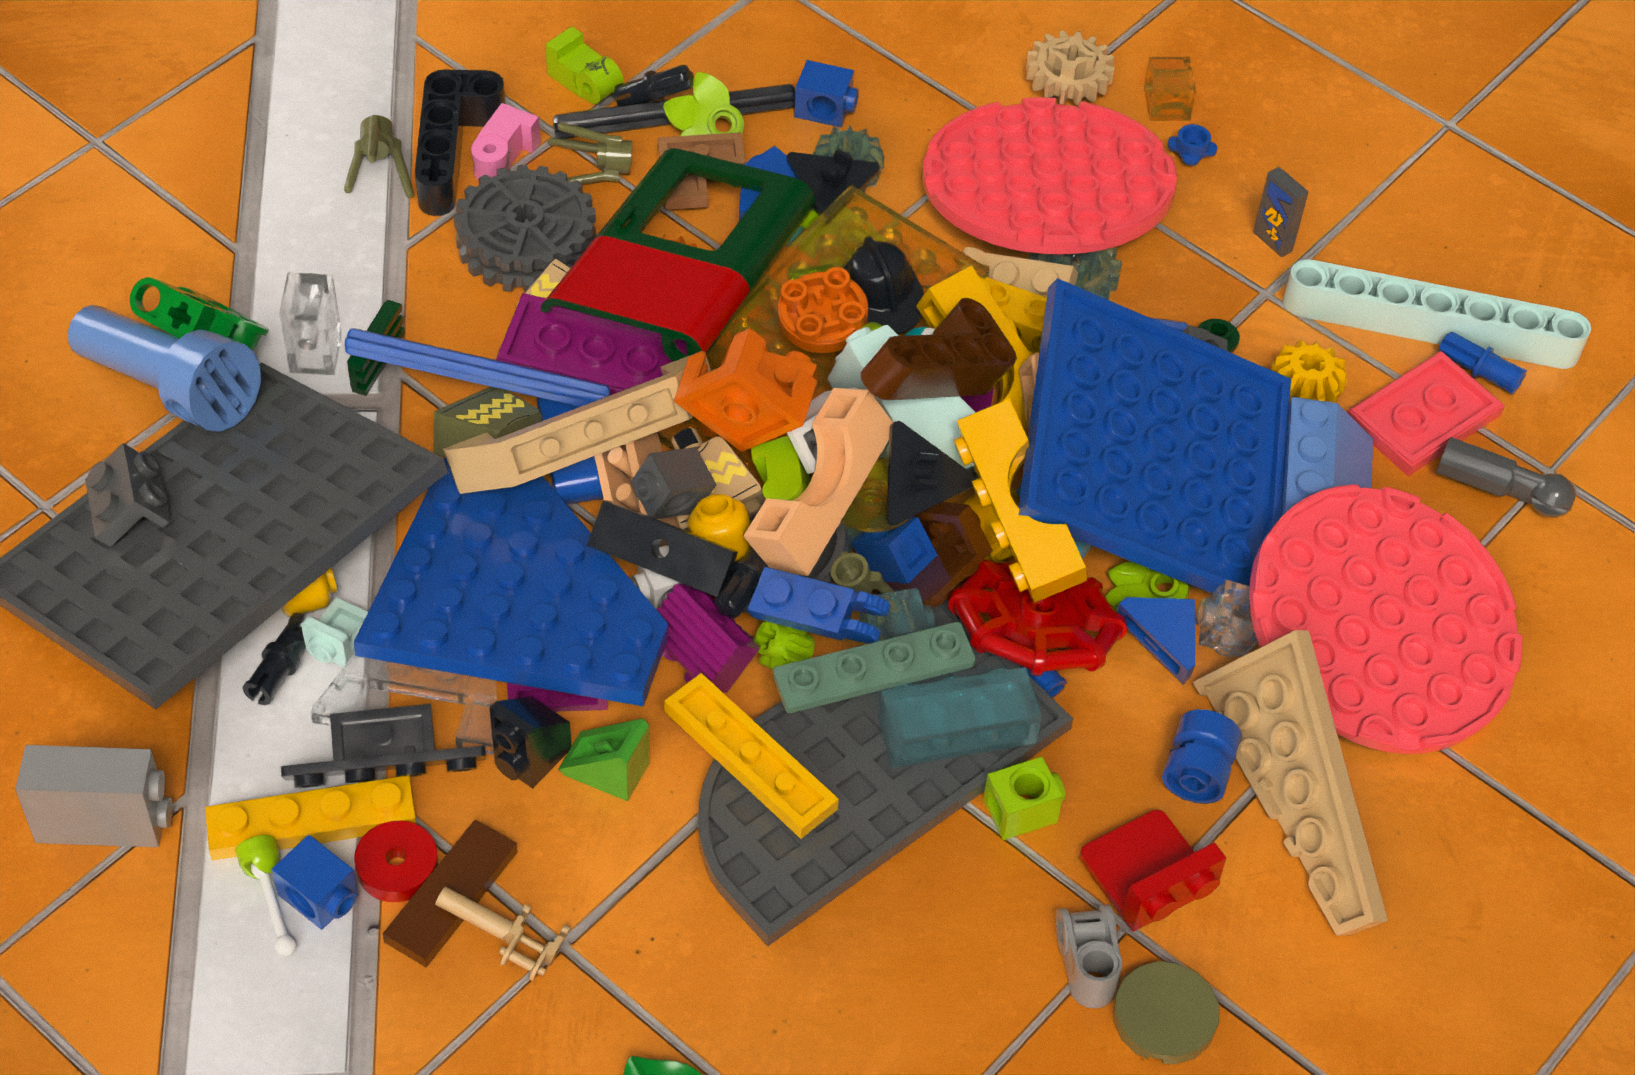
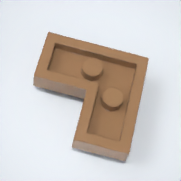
(693, 189)

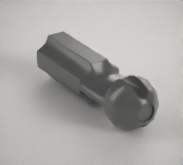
(1549, 493)

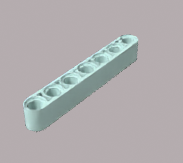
(1432, 311)

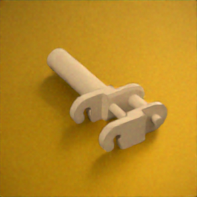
(505, 930)

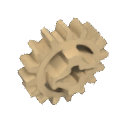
(1070, 67)

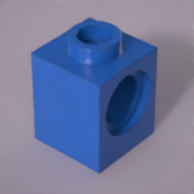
(825, 93)
(897, 552)
(315, 882)

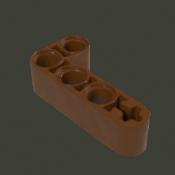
(959, 359)

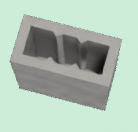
(93, 796)

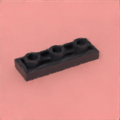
(637, 540)

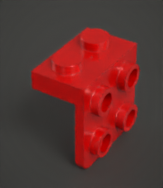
(1151, 869)

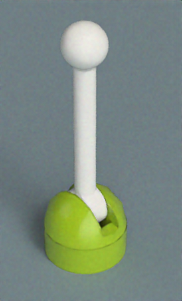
(256, 859)

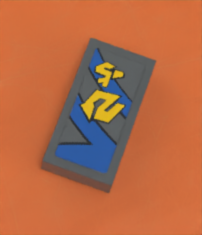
(1280, 211)

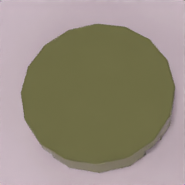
(1166, 1012)

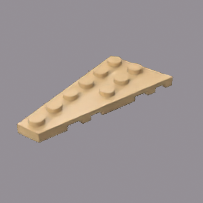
(1300, 772)

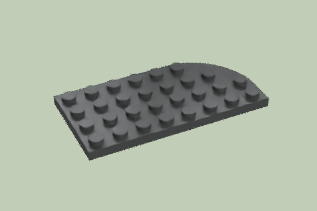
(881, 810)

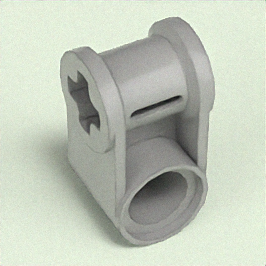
(1087, 946)

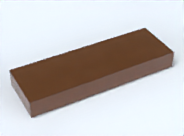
(469, 870)

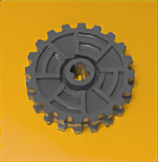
(521, 224)

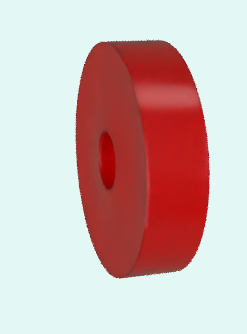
(392, 841)

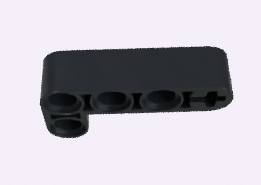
(449, 104)

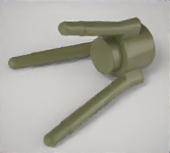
(376, 143)
(611, 152)
(854, 572)

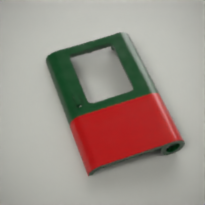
(674, 285)

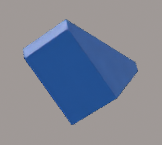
(1165, 630)

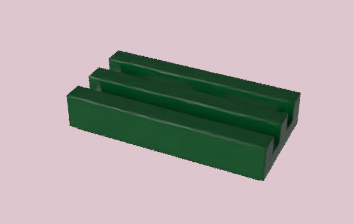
(364, 371)

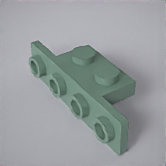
(873, 667)

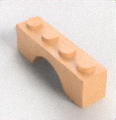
(849, 440)

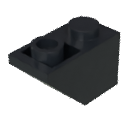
(528, 738)

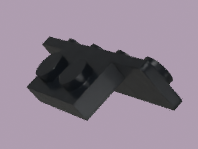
(380, 742)

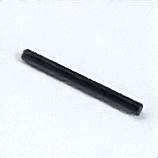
(652, 114)

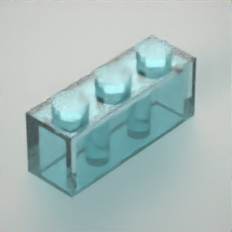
(959, 716)

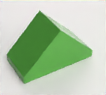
(610, 757)

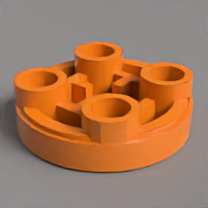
(822, 310)

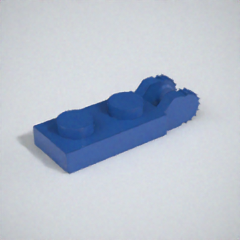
(815, 606)

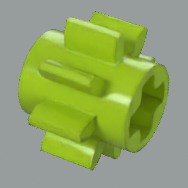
(782, 644)

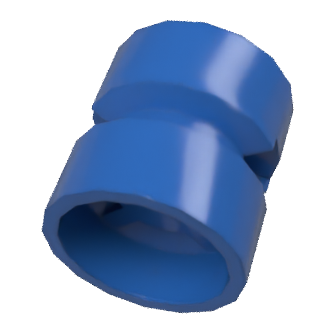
(1201, 756)

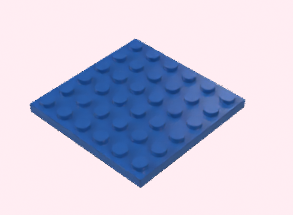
(1153, 441)

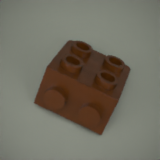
(960, 549)

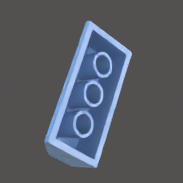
(1323, 451)

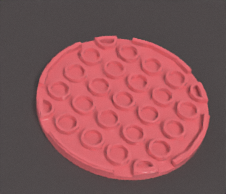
(1049, 176)
(1399, 612)

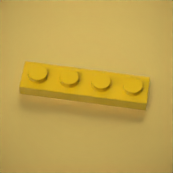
(751, 755)
(321, 813)

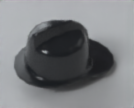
(887, 283)

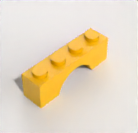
(967, 284)
(1043, 552)

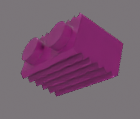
(704, 639)

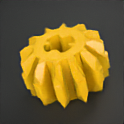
(1312, 371)

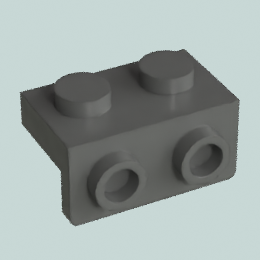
(124, 491)

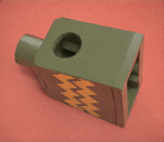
(485, 411)

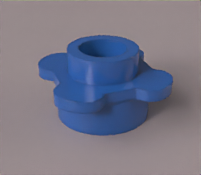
(1192, 144)

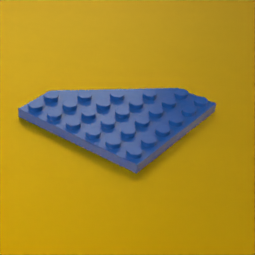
(514, 597)

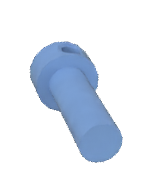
(197, 376)

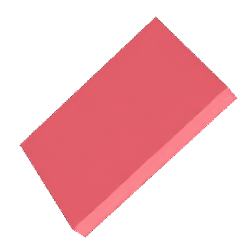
(1423, 410)

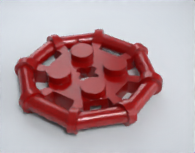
(1037, 626)

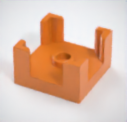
(740, 400)

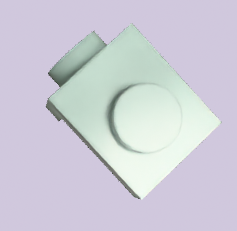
(334, 633)

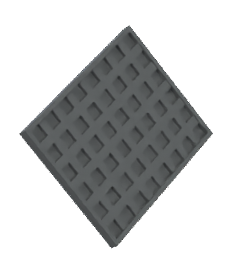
(248, 531)

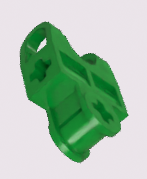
(187, 310)

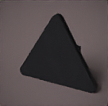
(831, 175)
(919, 475)

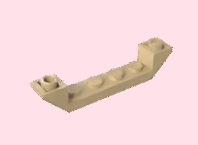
(569, 437)

